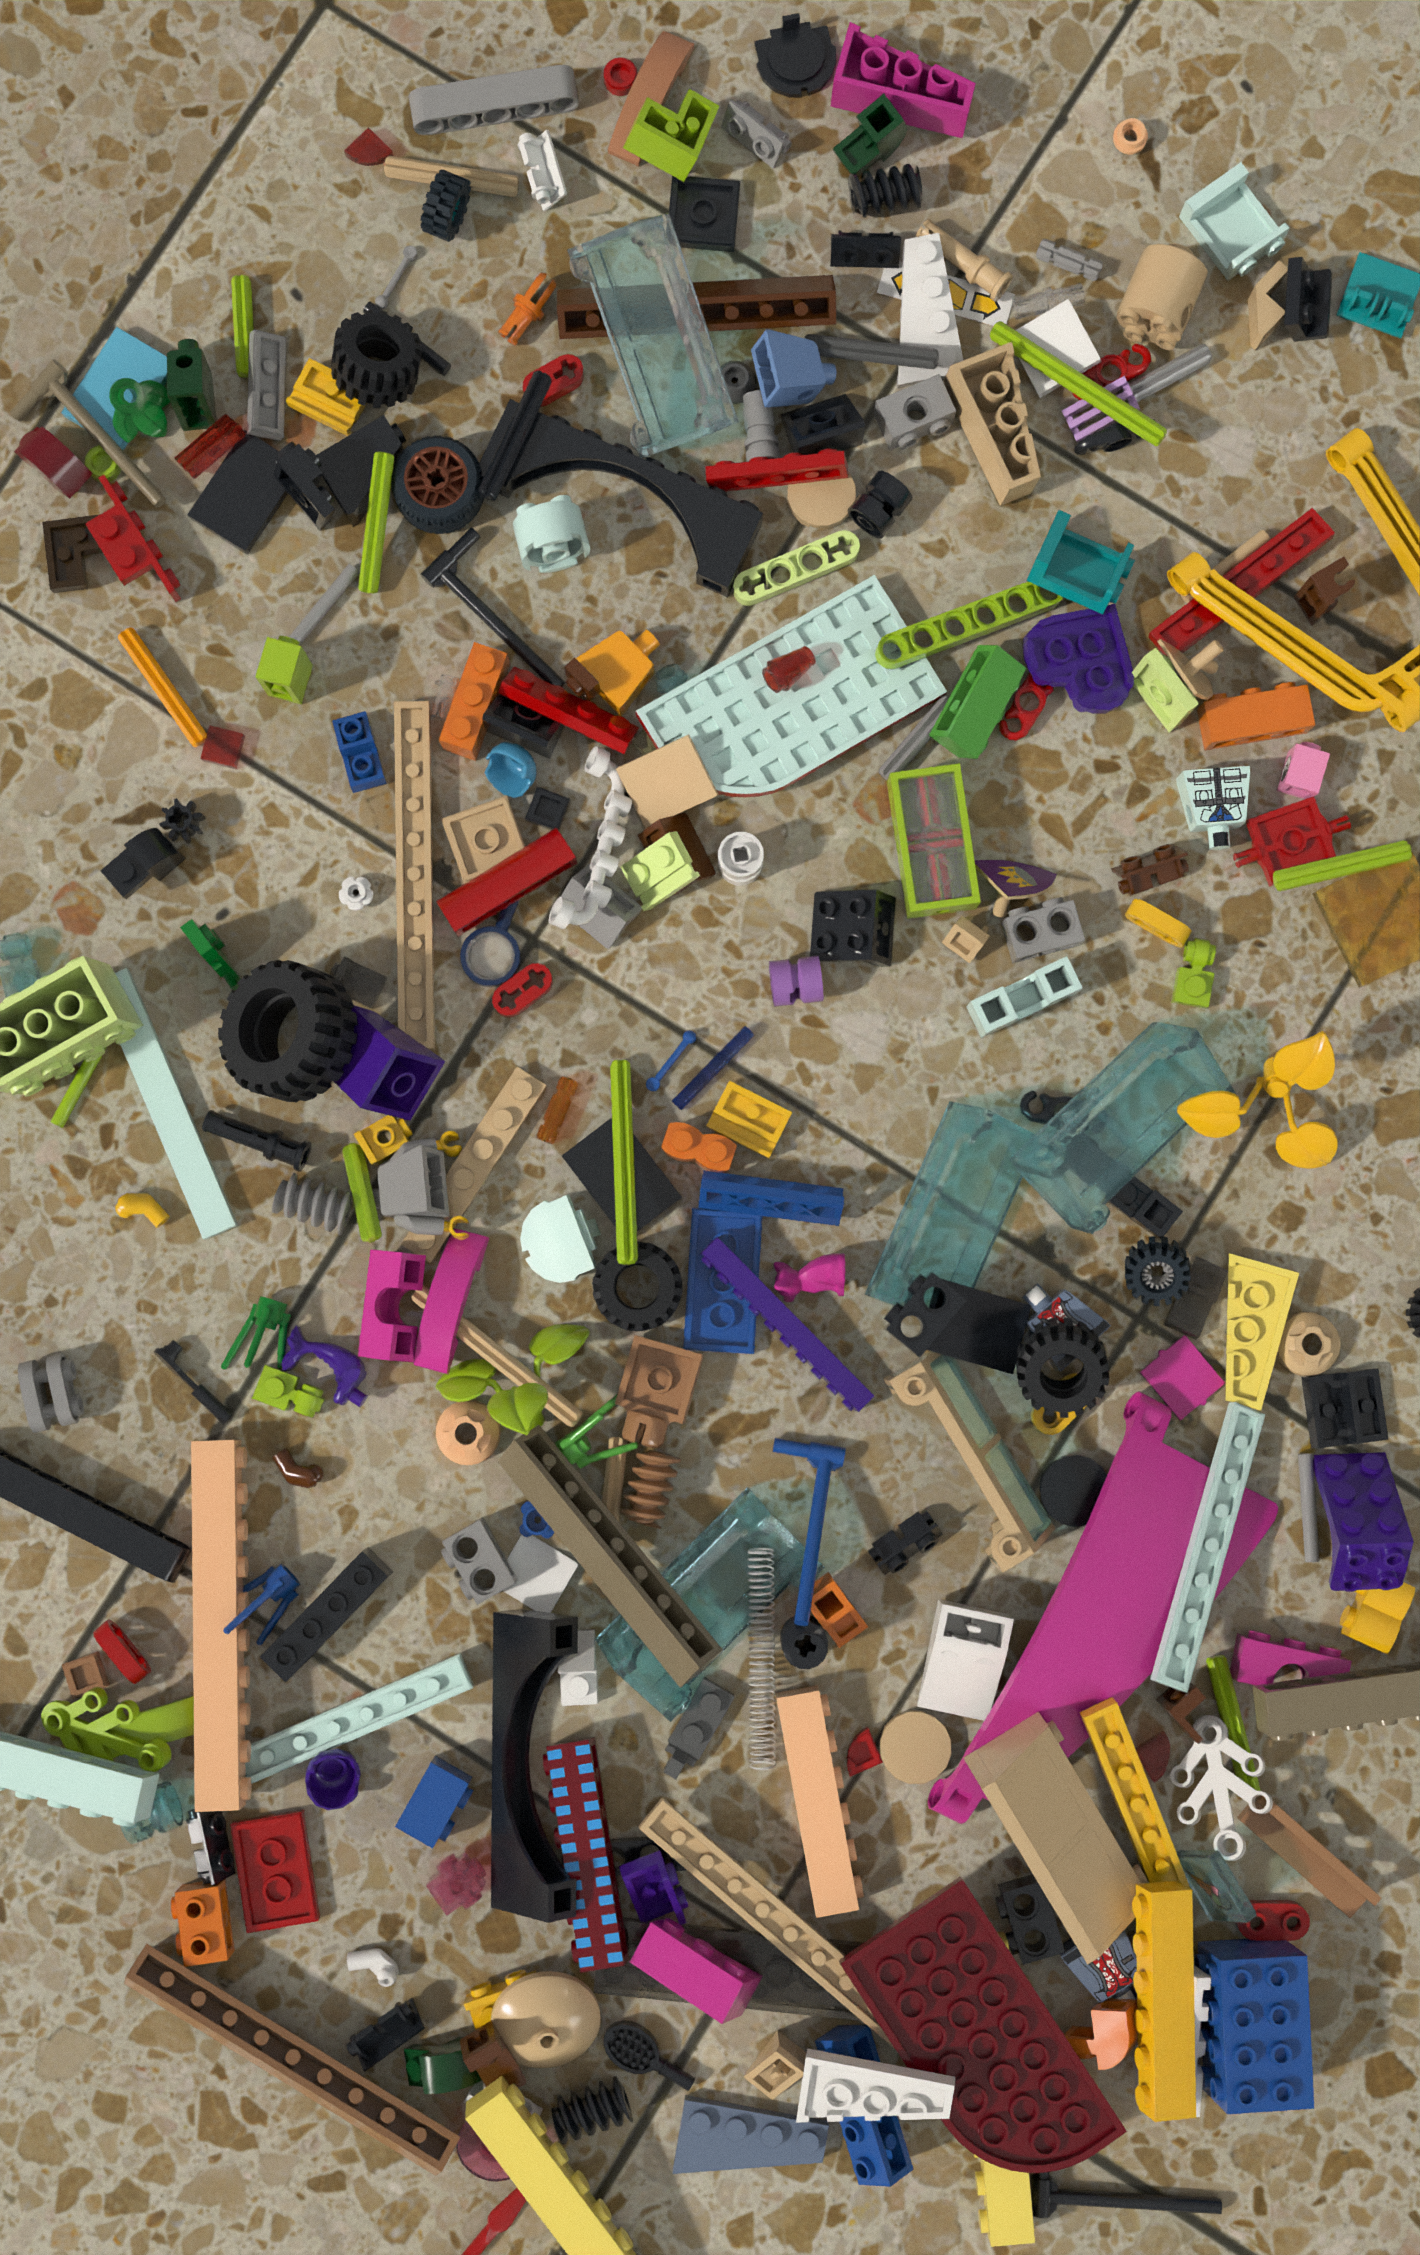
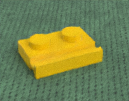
(320, 399)
(749, 1119)

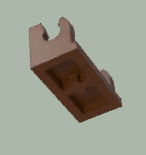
(1321, 591)

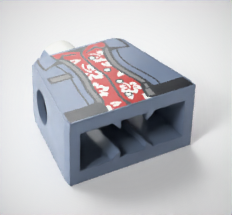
(1059, 1306)
(1107, 1975)

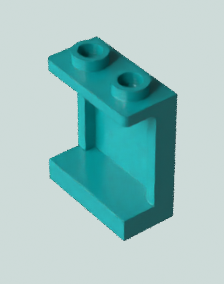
(1080, 567)

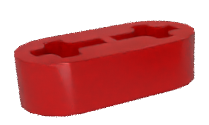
(562, 385)
(517, 983)
(122, 1651)

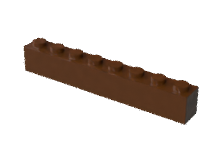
(723, 305)

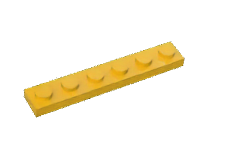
(1132, 1793)

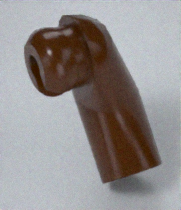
(297, 1474)

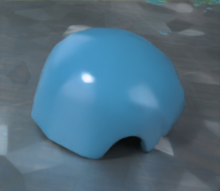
(511, 769)

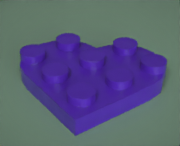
(1083, 655)

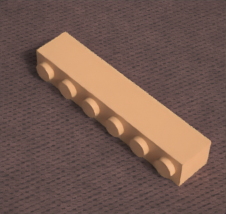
(817, 1801)

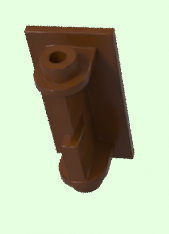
(1163, 863)

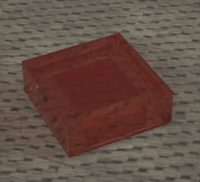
(222, 747)

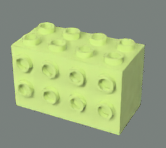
(62, 1023)

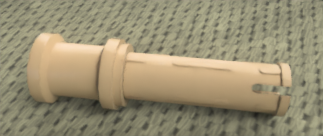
(977, 268)

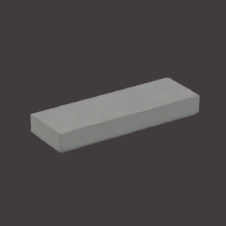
(266, 385)

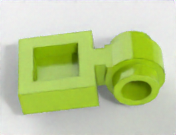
(1192, 984)
(279, 1389)

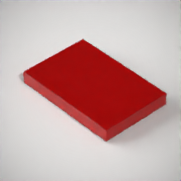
(275, 1871)

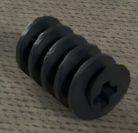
(885, 189)
(812, 1652)
(591, 2110)

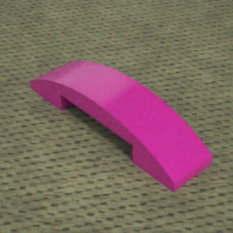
(447, 1301)

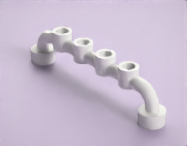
(602, 862)

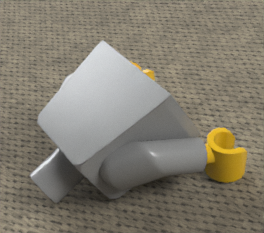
(415, 1187)

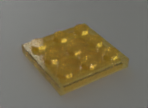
(1375, 918)

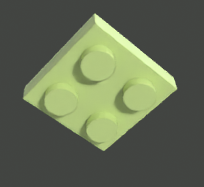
(1163, 690)

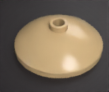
(551, 2007)

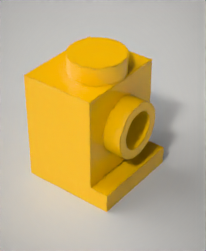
(369, 1138)

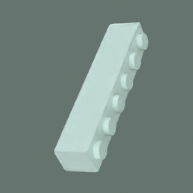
(76, 1780)

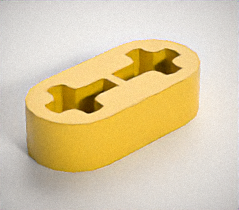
(1158, 923)

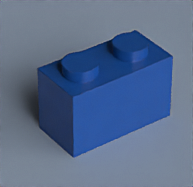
(434, 1802)

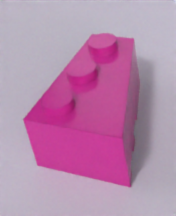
(695, 1970)

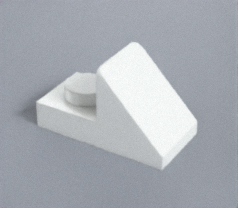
(579, 1673)

